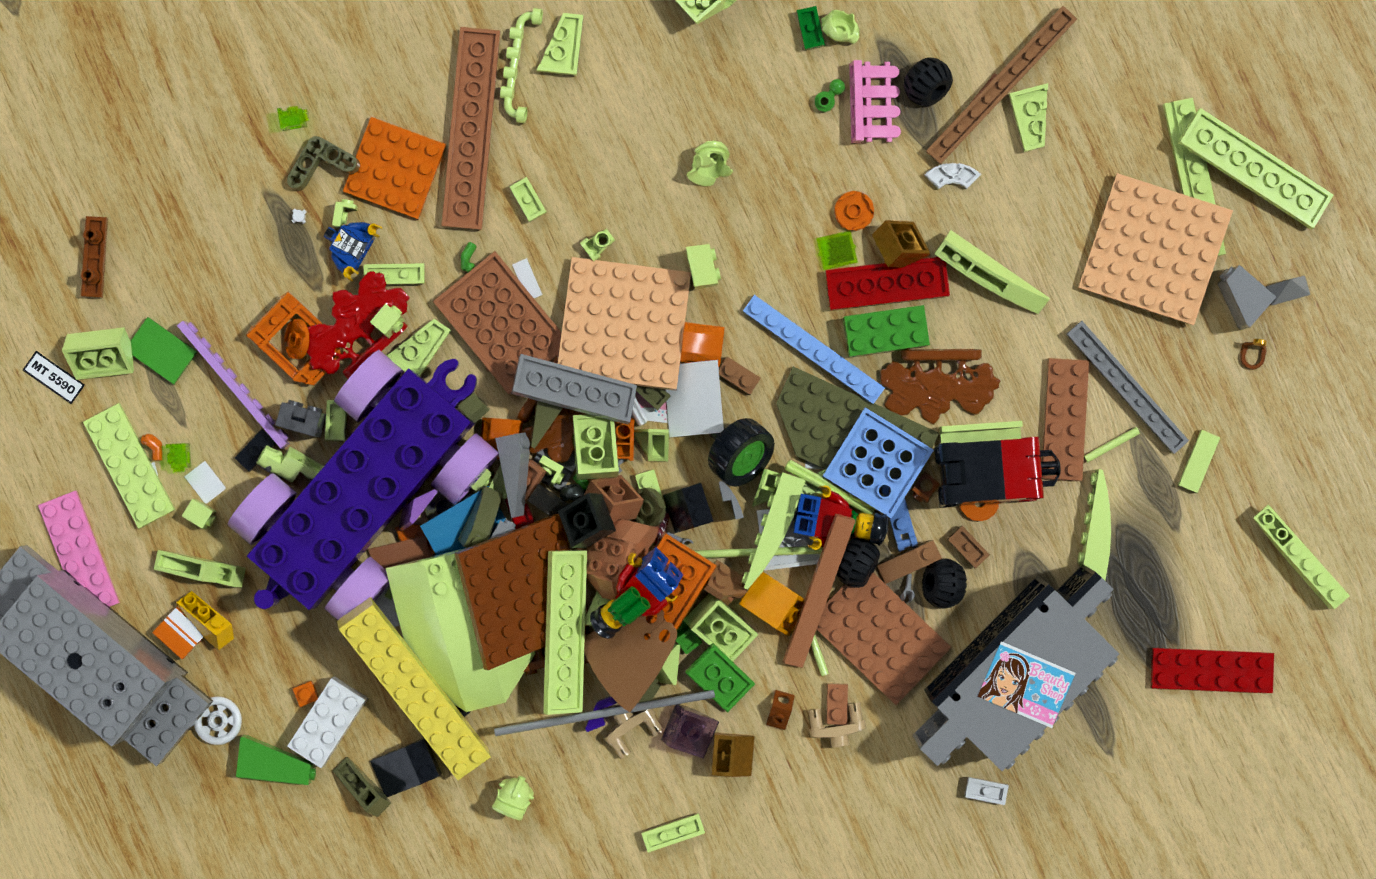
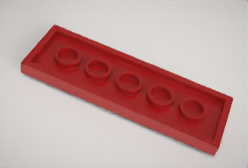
(885, 285)
(1212, 670)

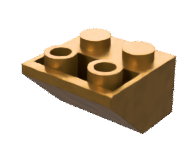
(732, 755)

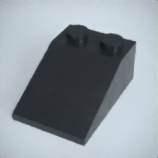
(406, 767)

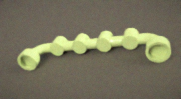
(513, 53)

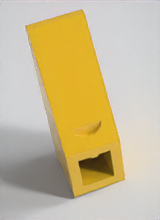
(207, 621)

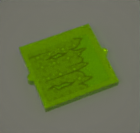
(837, 250)

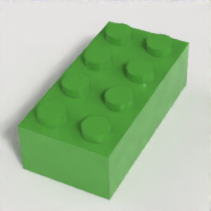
(886, 331)

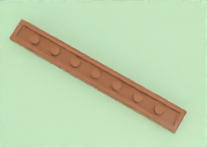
(819, 590)

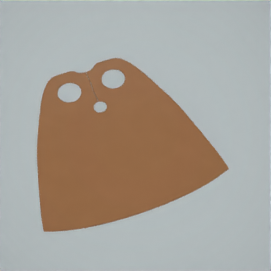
(628, 661)

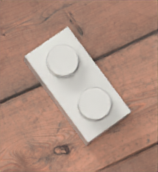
(986, 790)

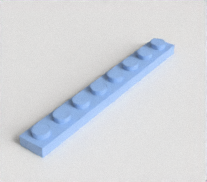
(813, 349)

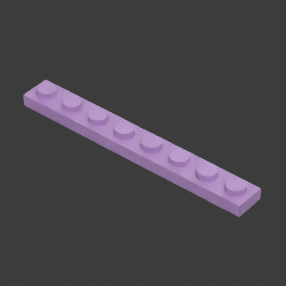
(239, 390)

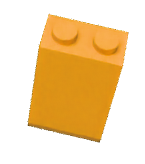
(773, 603)

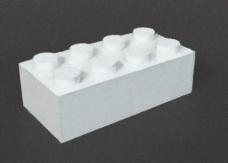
(327, 722)

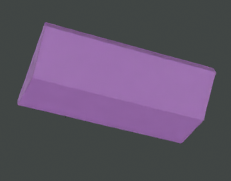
(414, 508)

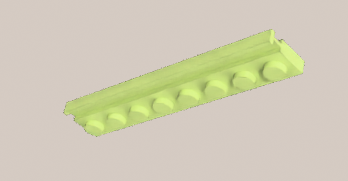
(1191, 169)

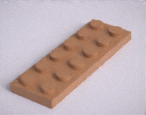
(1066, 415)

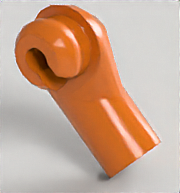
(154, 444)

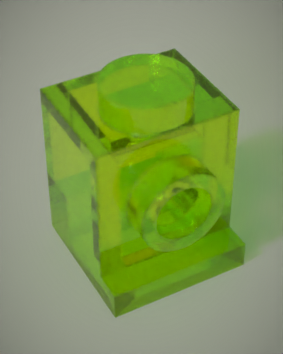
(292, 118)
(179, 456)

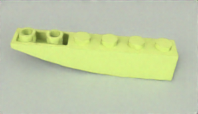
(989, 273)
(775, 524)
(1097, 537)
(1301, 558)

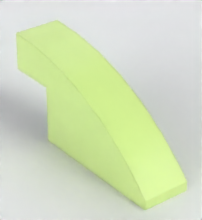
(199, 568)

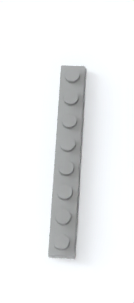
(1127, 387)

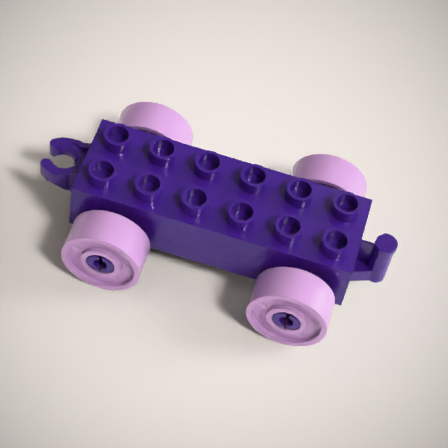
(362, 487)

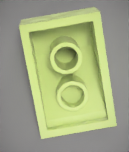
(594, 447)
(720, 625)

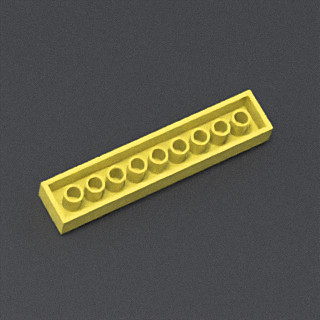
(413, 688)

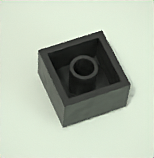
(586, 520)

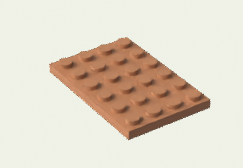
(499, 319)
(881, 636)

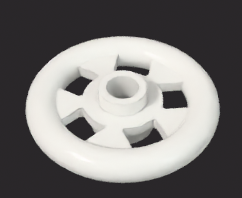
(223, 736)

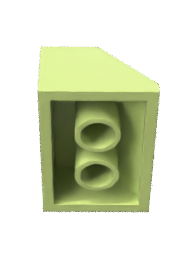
(99, 353)

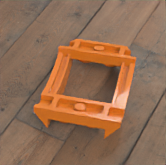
(271, 323)

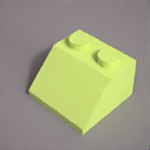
(702, 266)

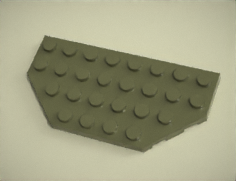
(822, 415)

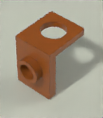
(921, 495)
(780, 712)

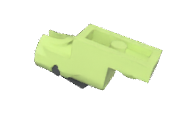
(289, 464)

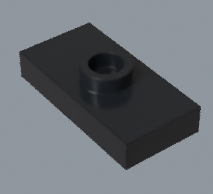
(251, 452)

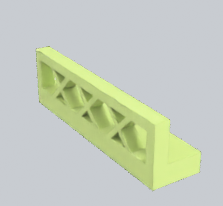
(981, 432)

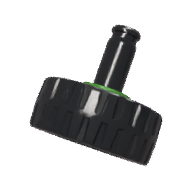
(740, 452)

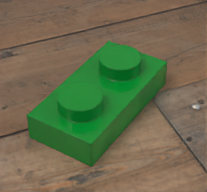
(810, 28)

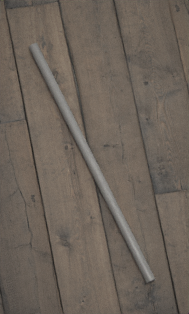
(603, 713)

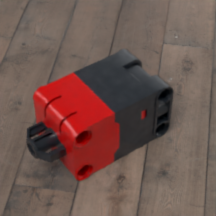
(993, 471)

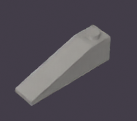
(514, 463)

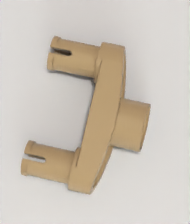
(625, 723)
(839, 734)

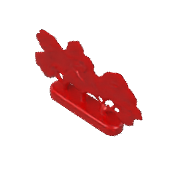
(353, 321)

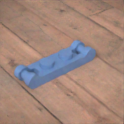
(901, 523)

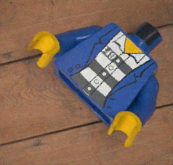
(351, 245)

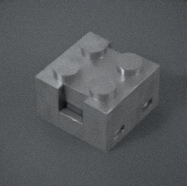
(299, 419)

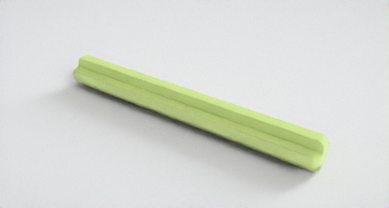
(817, 481)

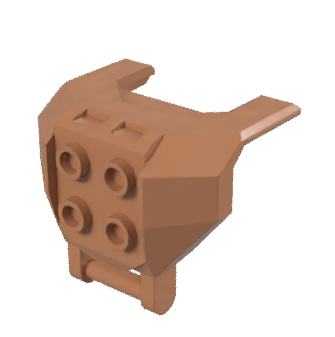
(610, 554)

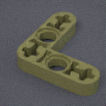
(321, 154)

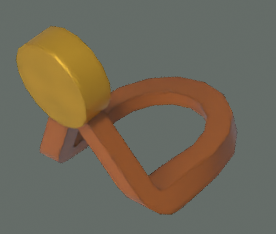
(1256, 342)

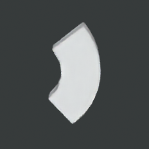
(952, 174)

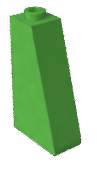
(269, 763)

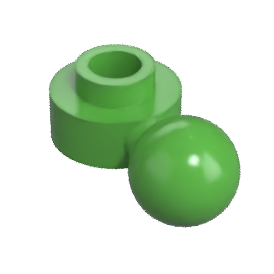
(836, 88)

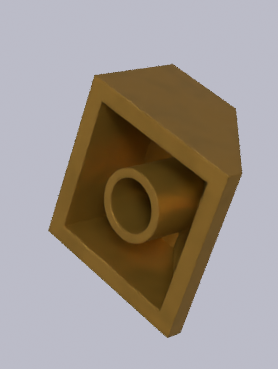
(900, 243)

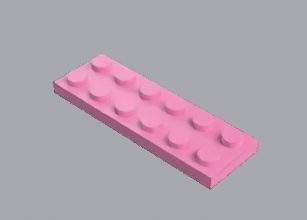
(77, 545)

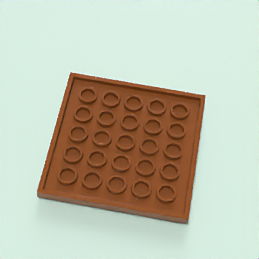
(508, 589)

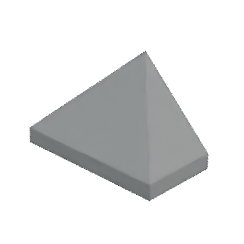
(1289, 290)

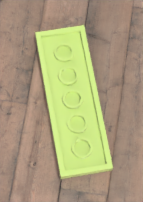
(129, 465)

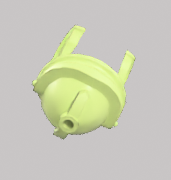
(709, 163)
(513, 797)

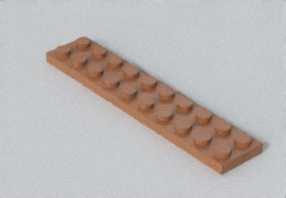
(471, 128)

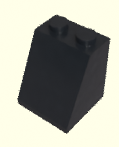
(688, 508)

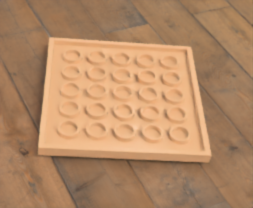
(1155, 249)
(625, 322)

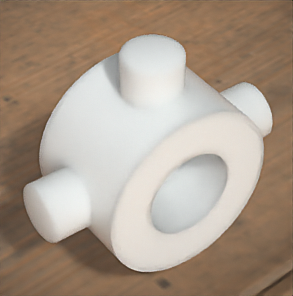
(299, 216)

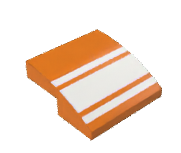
(178, 633)

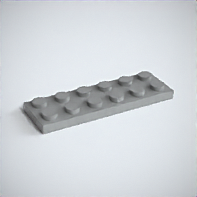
(574, 389)

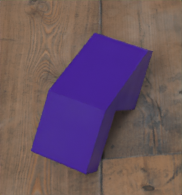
(599, 722)

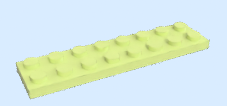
(1255, 168)
(565, 631)

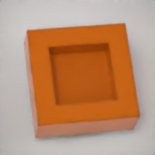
(305, 693)

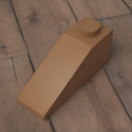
(909, 561)

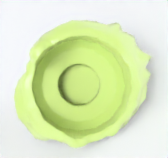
(840, 26)

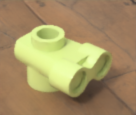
(593, 246)

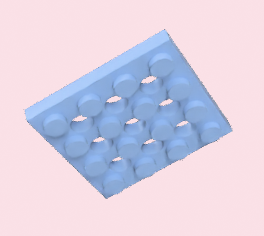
(902, 442)

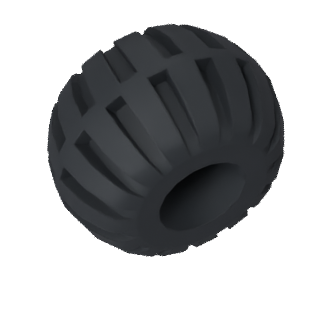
(928, 81)
(858, 563)
(944, 583)

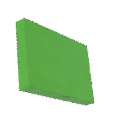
(161, 350)
(719, 673)

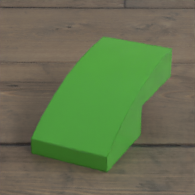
(687, 638)

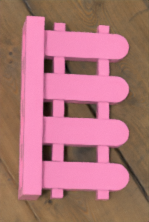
(859, 111)

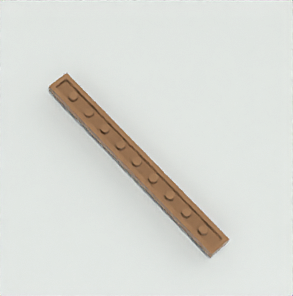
(1001, 85)

